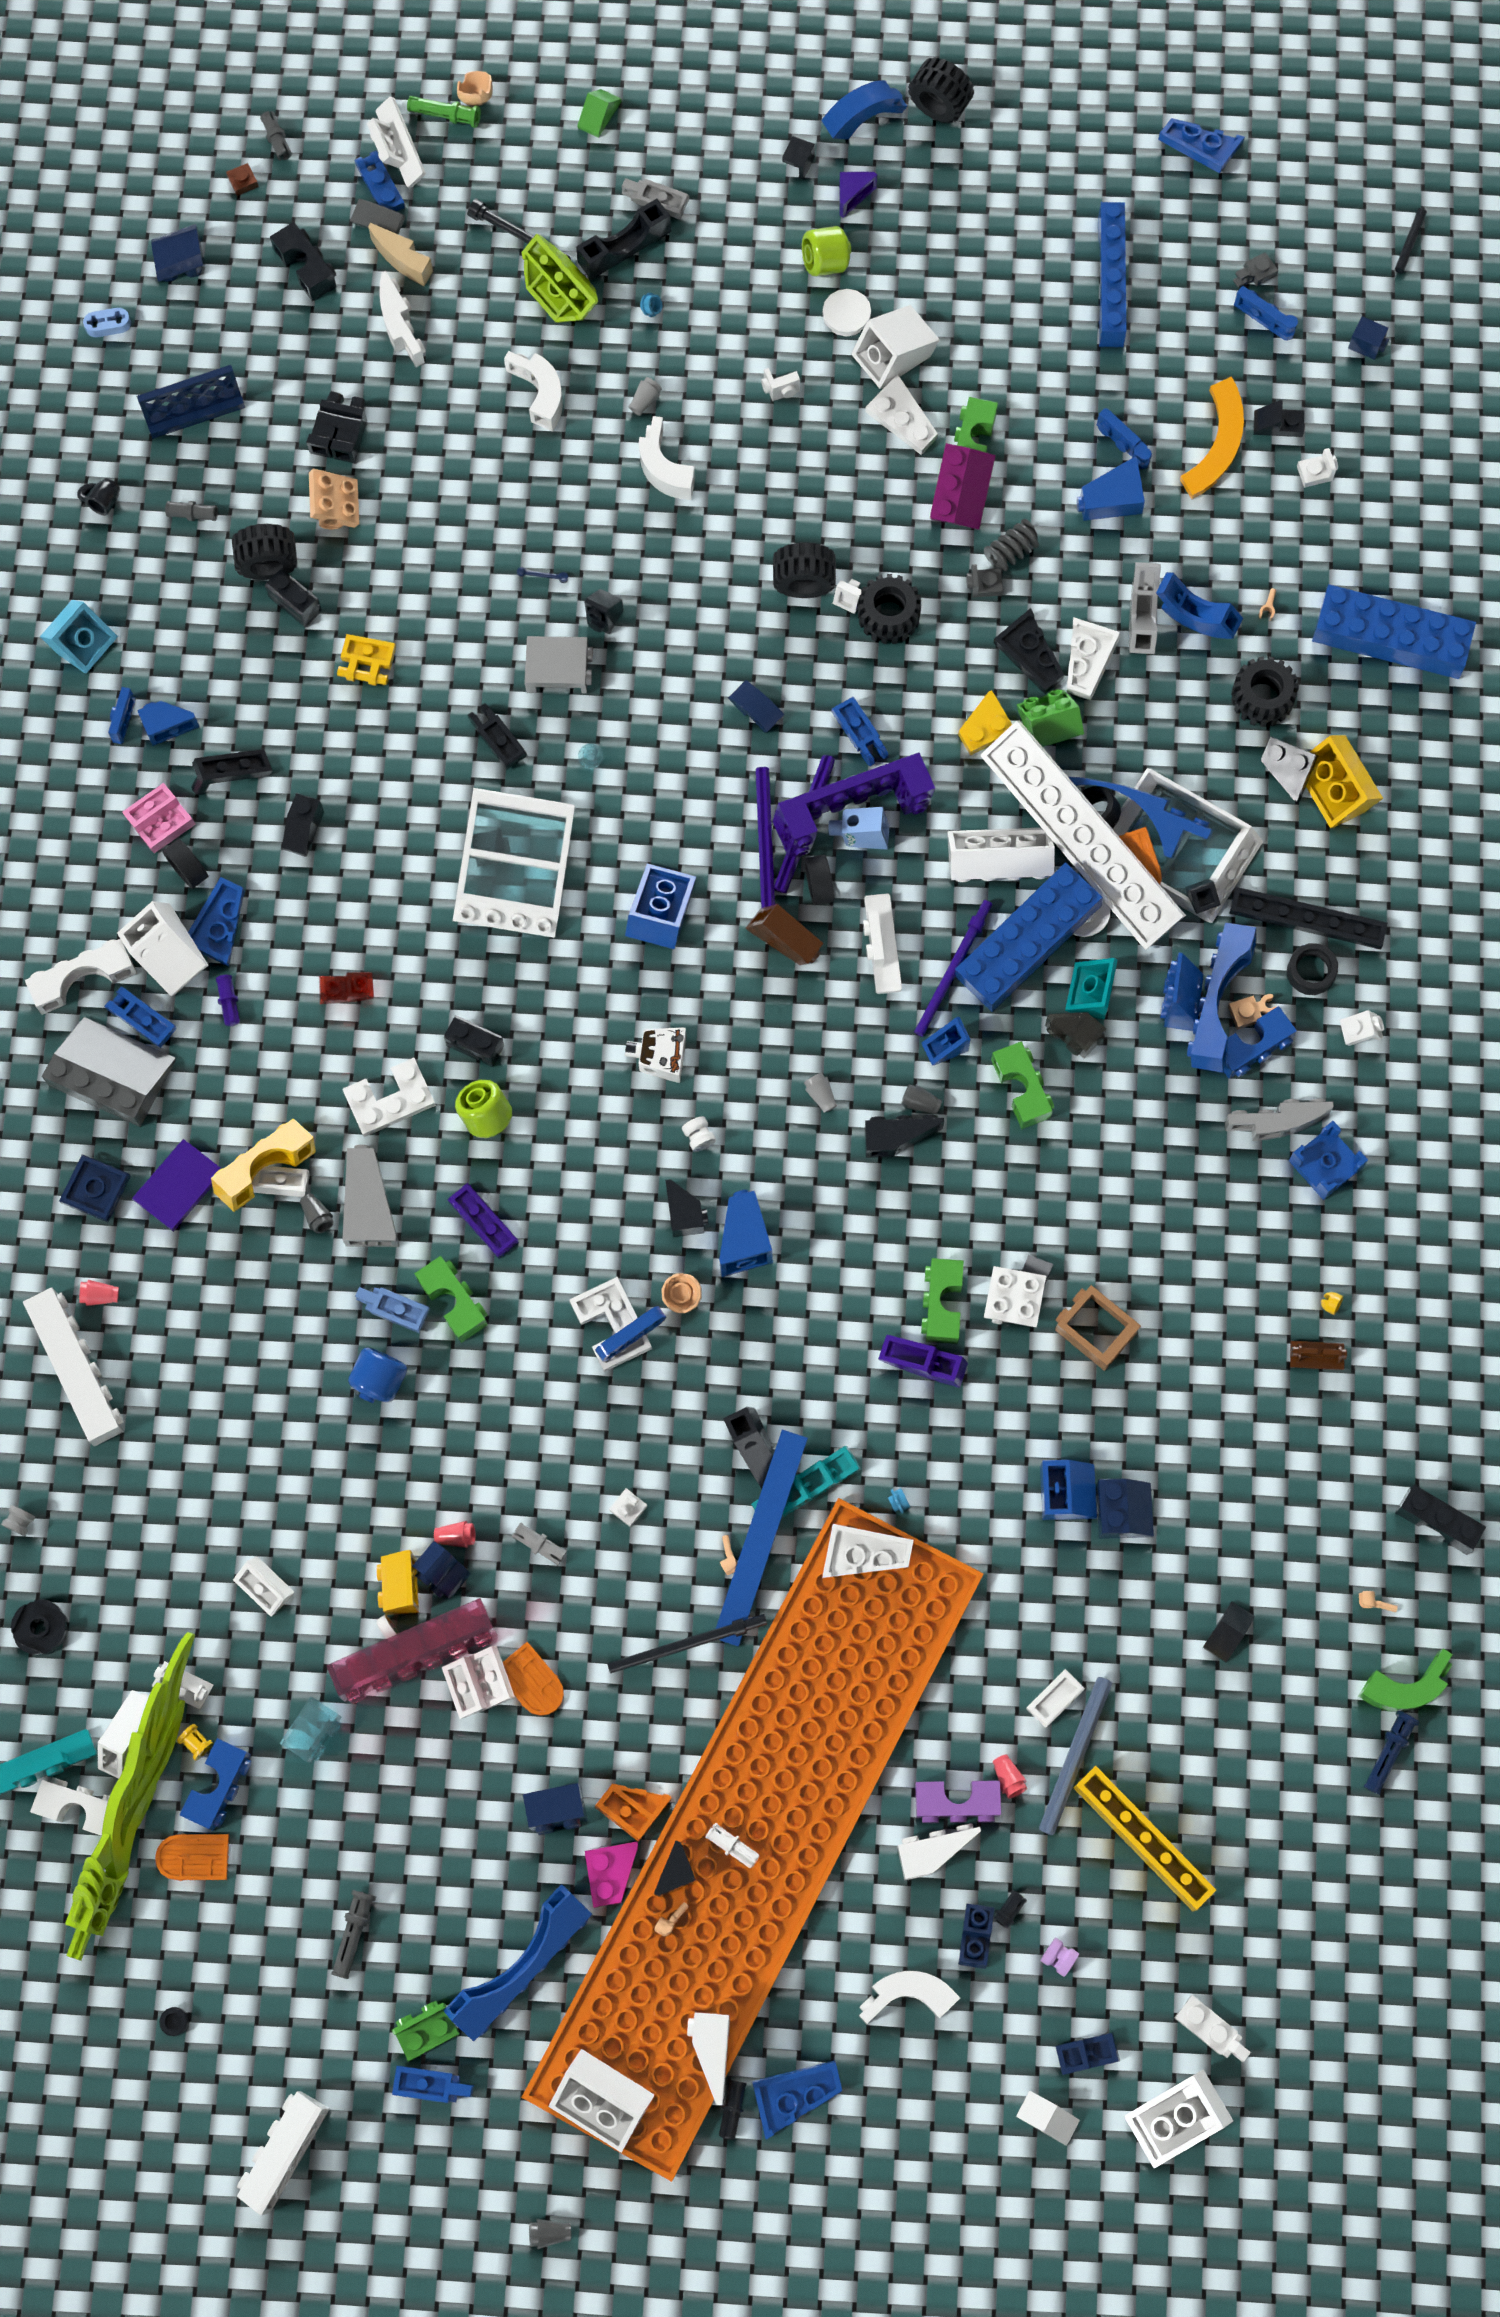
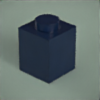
(1369, 338)

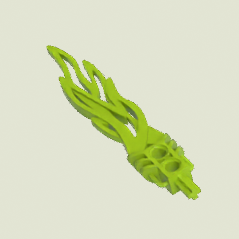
(145, 1761)

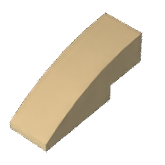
(401, 254)

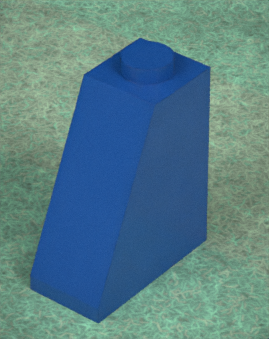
(1113, 493)

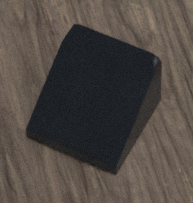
(1203, 895)

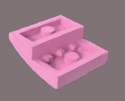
(158, 818)

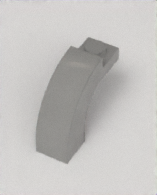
(1144, 608)

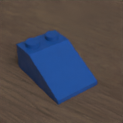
(660, 906)

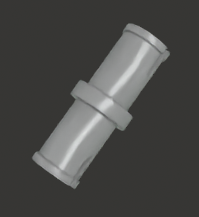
(539, 1544)

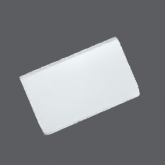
(263, 1585)

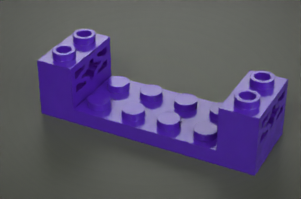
(796, 816)

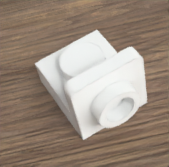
(1318, 469)

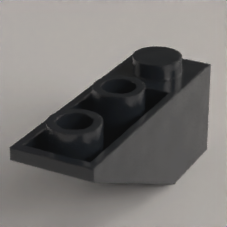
(893, 1136)
(751, 1441)

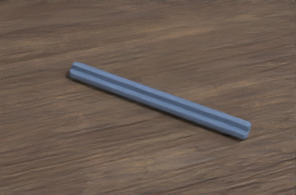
(1075, 1756)

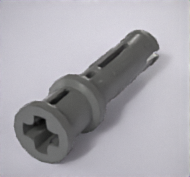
(355, 1920)

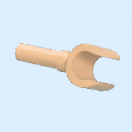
(1269, 604)
(730, 1563)
(1367, 1600)
(665, 1926)

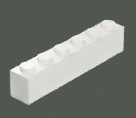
(73, 1366)

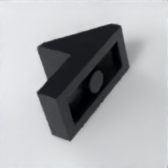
(1276, 421)

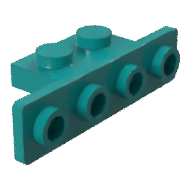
(46, 1761)

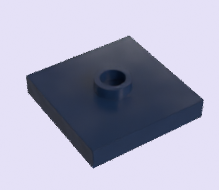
(95, 1188)

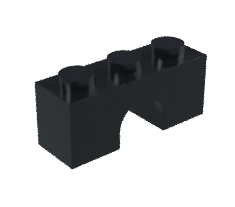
(292, 246)
(1427, 1510)

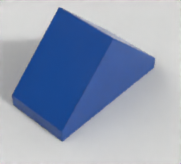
(947, 1042)

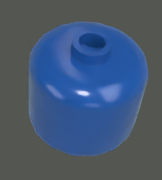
(377, 1376)

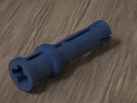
(1395, 1738)

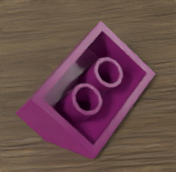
(962, 486)

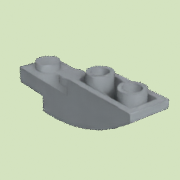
(1290, 1118)

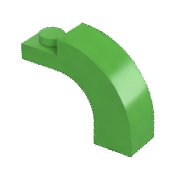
(1395, 1696)

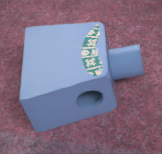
(862, 828)

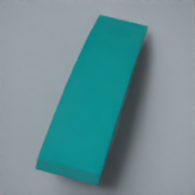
(820, 1478)

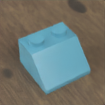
(79, 635)

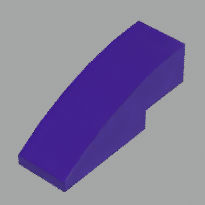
(923, 1360)

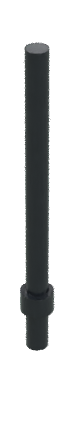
(738, 1627)

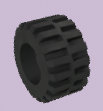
(941, 90)
(263, 551)
(804, 570)
(889, 627)
(1271, 674)

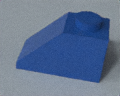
(166, 721)

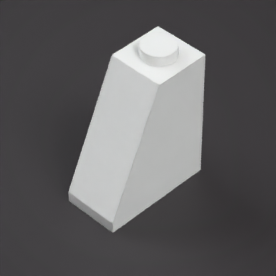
(116, 1738)

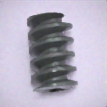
(1012, 545)

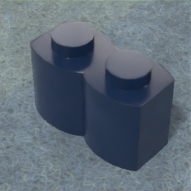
(440, 1570)

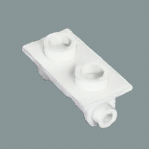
(192, 1690)

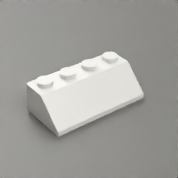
(1000, 854)
(282, 2152)

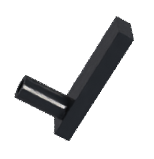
(229, 768)

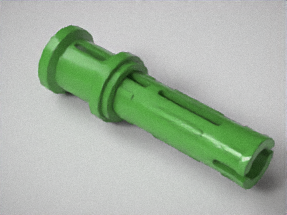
(454, 111)

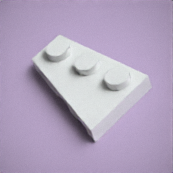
(902, 415)
(1089, 656)
(864, 1551)

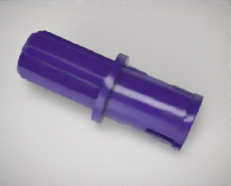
(228, 1000)

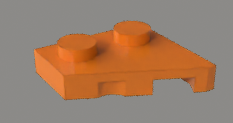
(632, 1808)

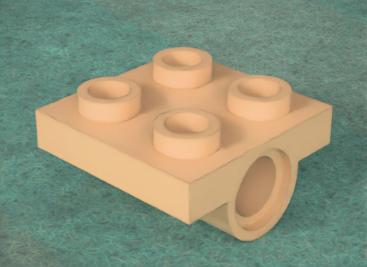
(333, 499)

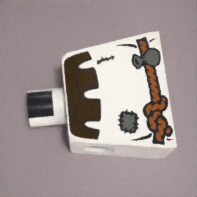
(660, 1052)

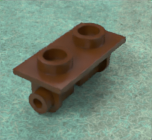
(1317, 1355)

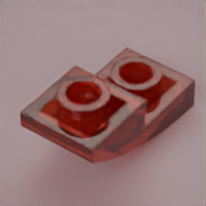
(348, 988)

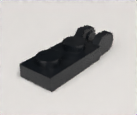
(498, 737)

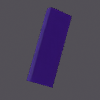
(483, 1220)

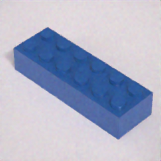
(1394, 631)
(1028, 937)

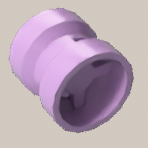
(1059, 1957)

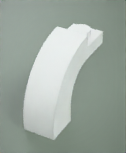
(548, 403)
(663, 474)
(914, 1984)

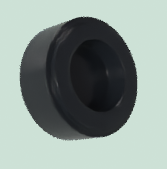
(174, 2021)

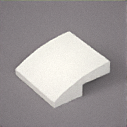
(478, 1682)

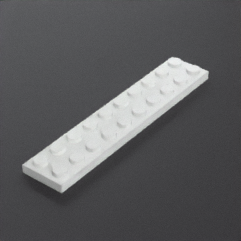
(1082, 835)

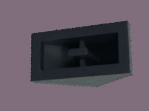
(1228, 1632)
(676, 1872)

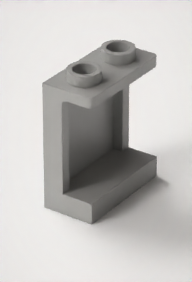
(557, 663)

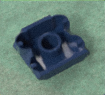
(178, 254)

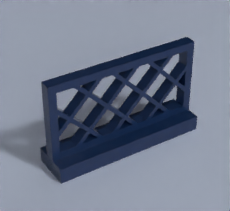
(201, 407)

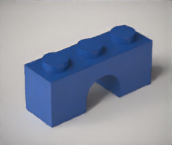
(1274, 1032)
(209, 1808)

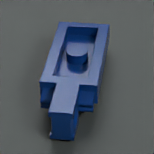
(429, 2085)

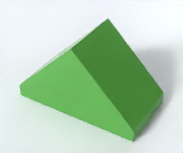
(598, 111)

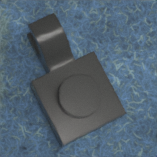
(1257, 270)

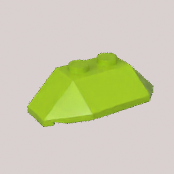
(557, 282)

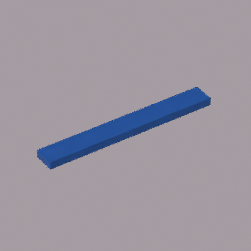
(762, 1531)

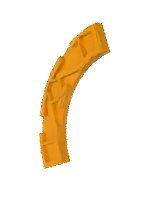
(1227, 441)

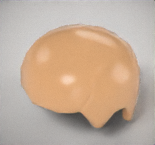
(475, 88)
(681, 1293)

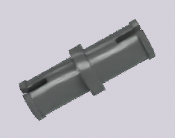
(276, 135)
(191, 511)

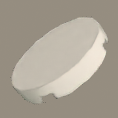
(846, 312)

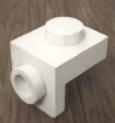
(781, 387)
(1362, 1027)

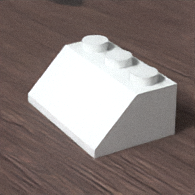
(601, 2100)

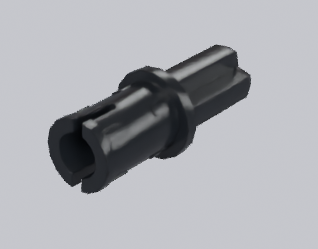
(732, 2109)

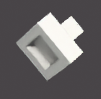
(847, 595)
(628, 1507)

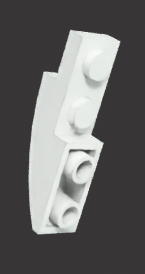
(397, 320)

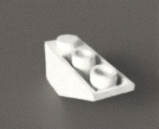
(926, 1856)

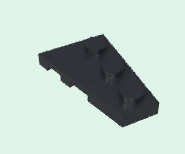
(1027, 648)

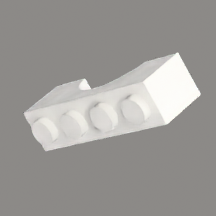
(51, 986)

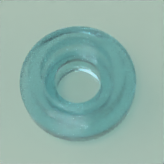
(587, 750)

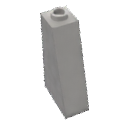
(366, 1205)

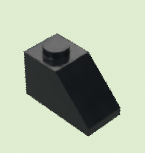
(302, 824)
(685, 1211)

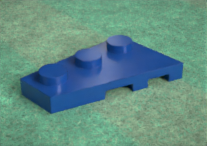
(1204, 146)
(218, 921)
(794, 2093)

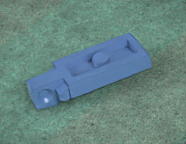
(394, 1308)

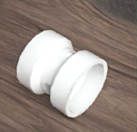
(698, 1134)

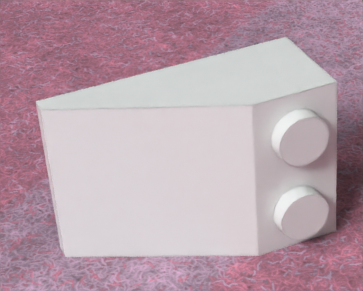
(711, 2044)
(1178, 2118)

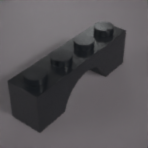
(646, 227)

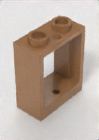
(1101, 1359)

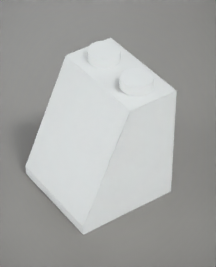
(894, 345)

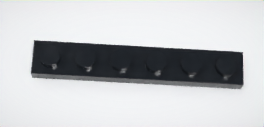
(1308, 918)

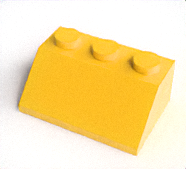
(1340, 782)

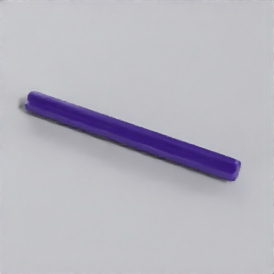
(765, 837)
(790, 863)

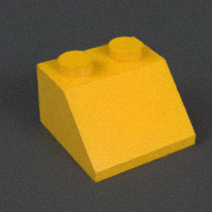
(399, 1583)

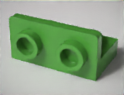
(424, 2031)

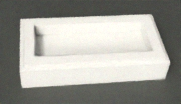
(1055, 1698)

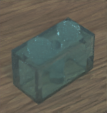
(311, 1730)

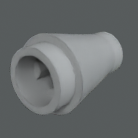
(645, 395)
(820, 1091)

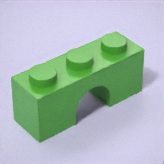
(977, 419)
(1016, 1064)
(440, 1279)
(941, 1324)

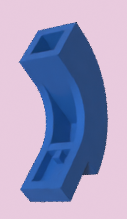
(859, 106)
(1193, 612)

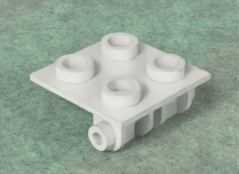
(1014, 1297)

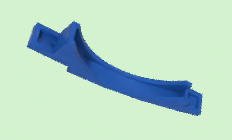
(1169, 824)

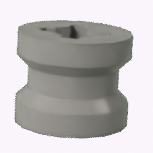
(18, 1520)

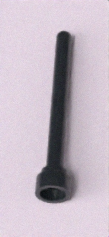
(479, 211)

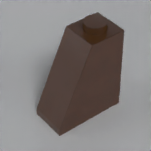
(785, 934)

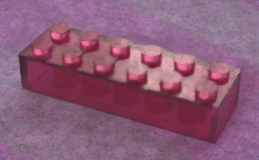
(412, 1651)

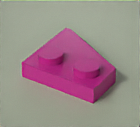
(609, 1872)

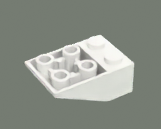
(163, 946)

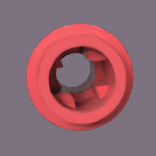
(97, 1293)
(457, 1534)
(1011, 1780)

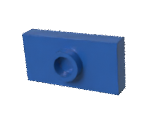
(121, 715)

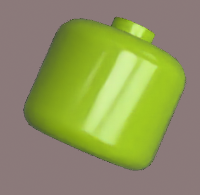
(826, 251)
(483, 1108)

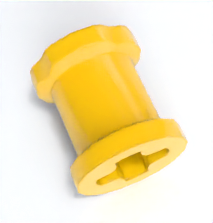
(195, 1742)

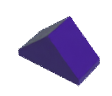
(854, 189)

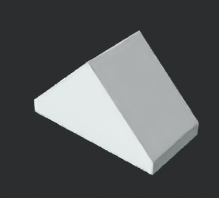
(1048, 2118)

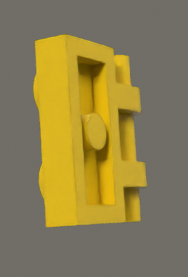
(366, 652)

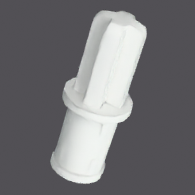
(732, 1845)

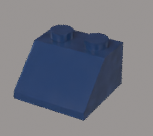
(1124, 1508)

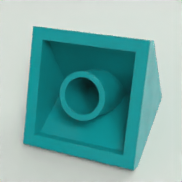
(1091, 987)

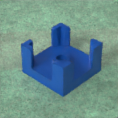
(1327, 1161)

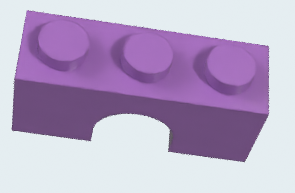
(933, 1803)

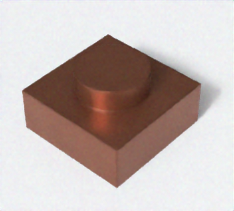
(242, 179)

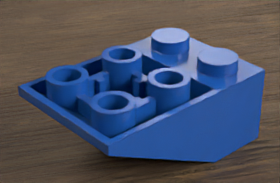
(1182, 994)

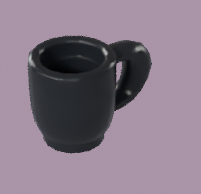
(100, 496)

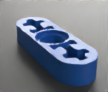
(630, 1333)

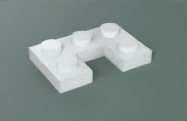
(379, 1114)
(610, 1300)

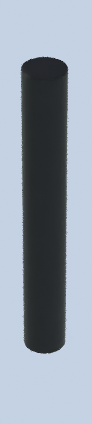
(1410, 240)

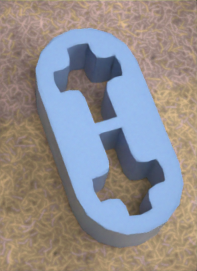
(107, 322)

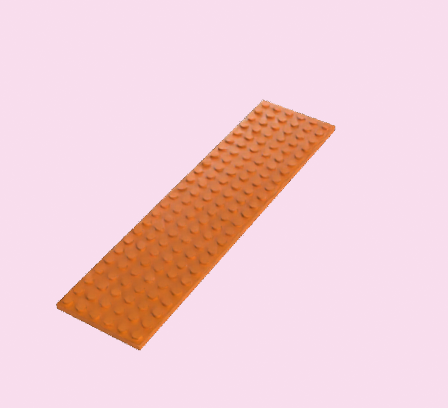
(789, 1781)

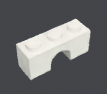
(55, 1799)

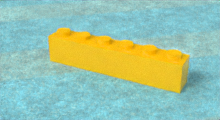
(1144, 1839)

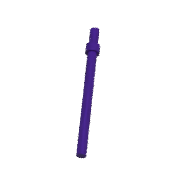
(975, 926)

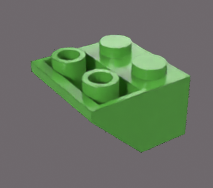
(1051, 717)

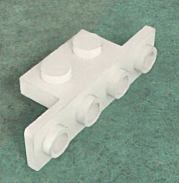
(395, 142)
(882, 944)

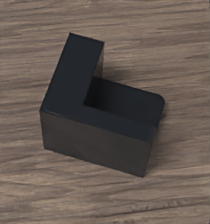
(800, 155)

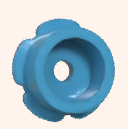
(651, 304)
(898, 1500)

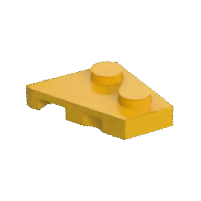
(984, 725)

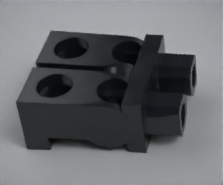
(338, 428)

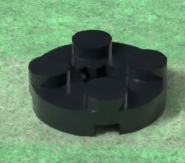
(33, 1613)

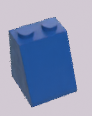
(744, 1236)

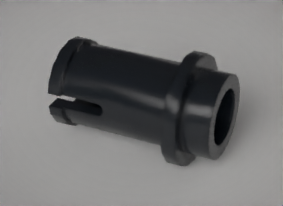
(1010, 1909)

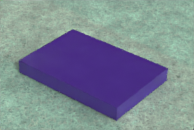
(177, 1185)

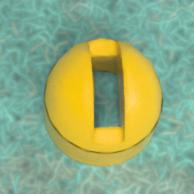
(1332, 1303)

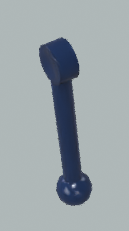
(562, 577)

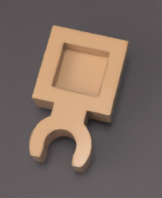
(1247, 1010)

